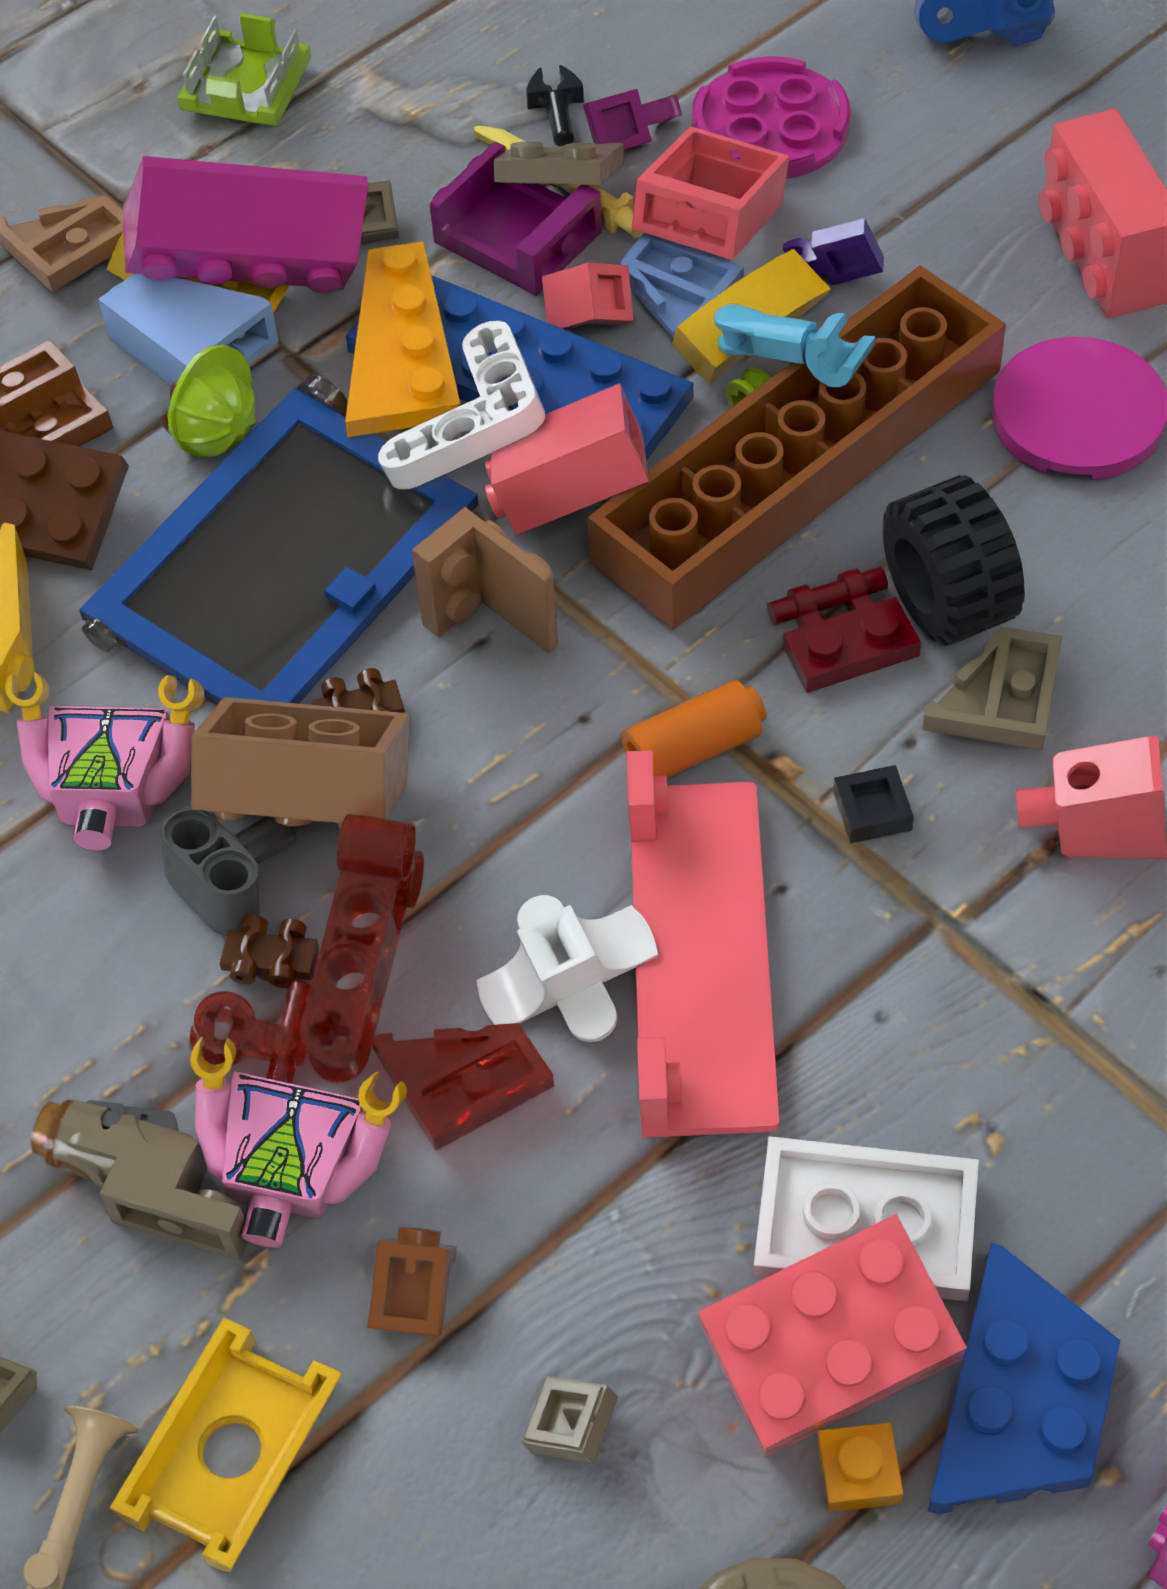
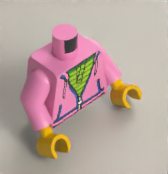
(106, 761)
(286, 1142)

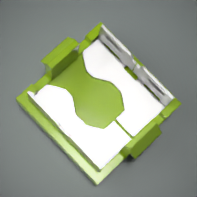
(247, 77)

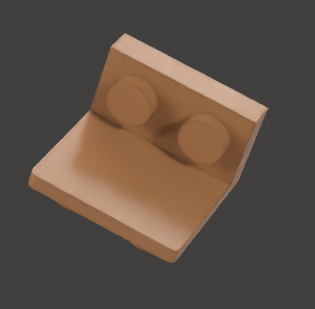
(476, 564)

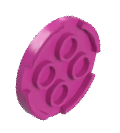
(778, 108)
(1080, 407)

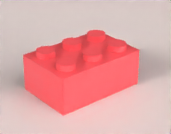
(1108, 211)
(831, 1335)

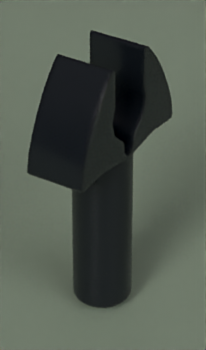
(556, 101)

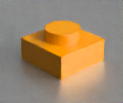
(859, 1467)

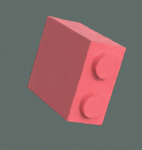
(568, 462)

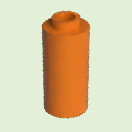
(698, 728)

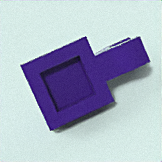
(841, 251)

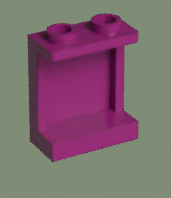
(513, 227)

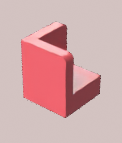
(588, 295)

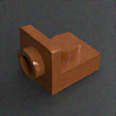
(411, 1282)

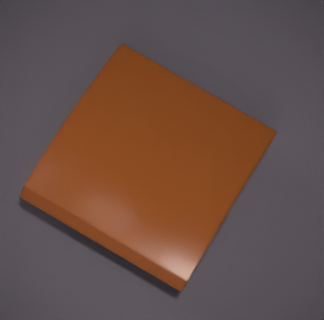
(46, 399)

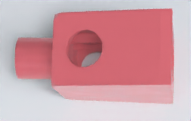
(1103, 801)

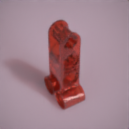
(376, 876)

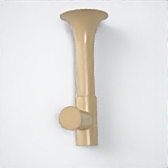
(94, 1438)

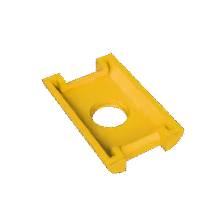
(221, 1390)

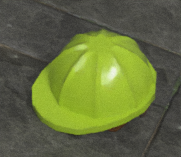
(211, 403)

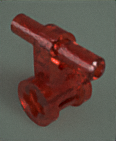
(253, 1037)

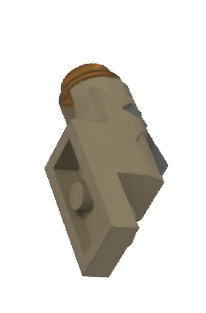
(144, 1170)

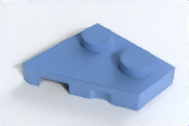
(676, 278)

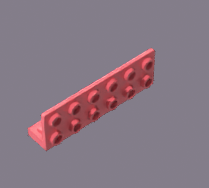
(708, 992)

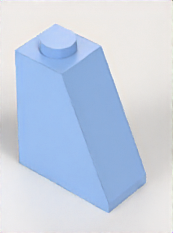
(177, 318)

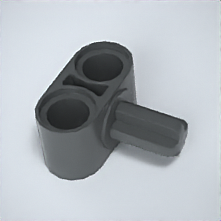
(216, 868)

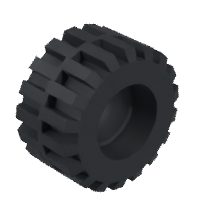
(953, 560)

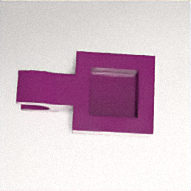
(626, 119)

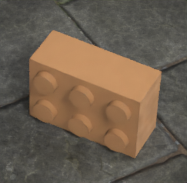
(298, 761)

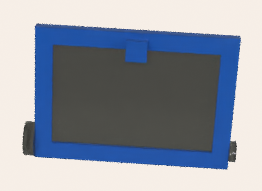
(273, 557)

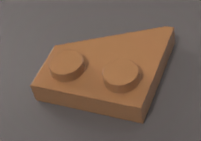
(65, 239)

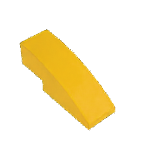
(777, 288)

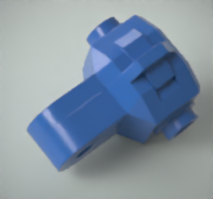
(1012, 19)

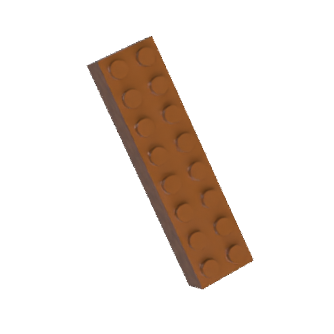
(793, 449)

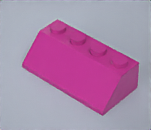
(243, 224)

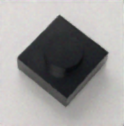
(873, 804)

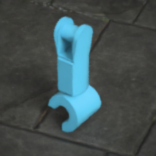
(793, 340)

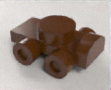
(371, 695)
(269, 956)

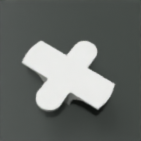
(565, 965)

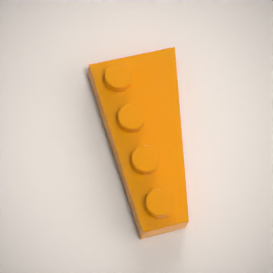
(400, 349)

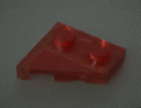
(464, 1076)

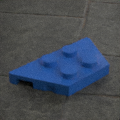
(1025, 1394)

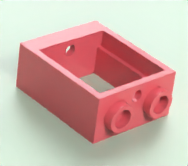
(680, 211)

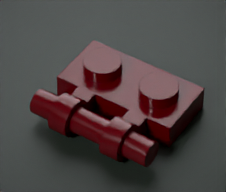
(848, 643)

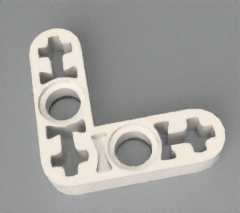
(431, 448)

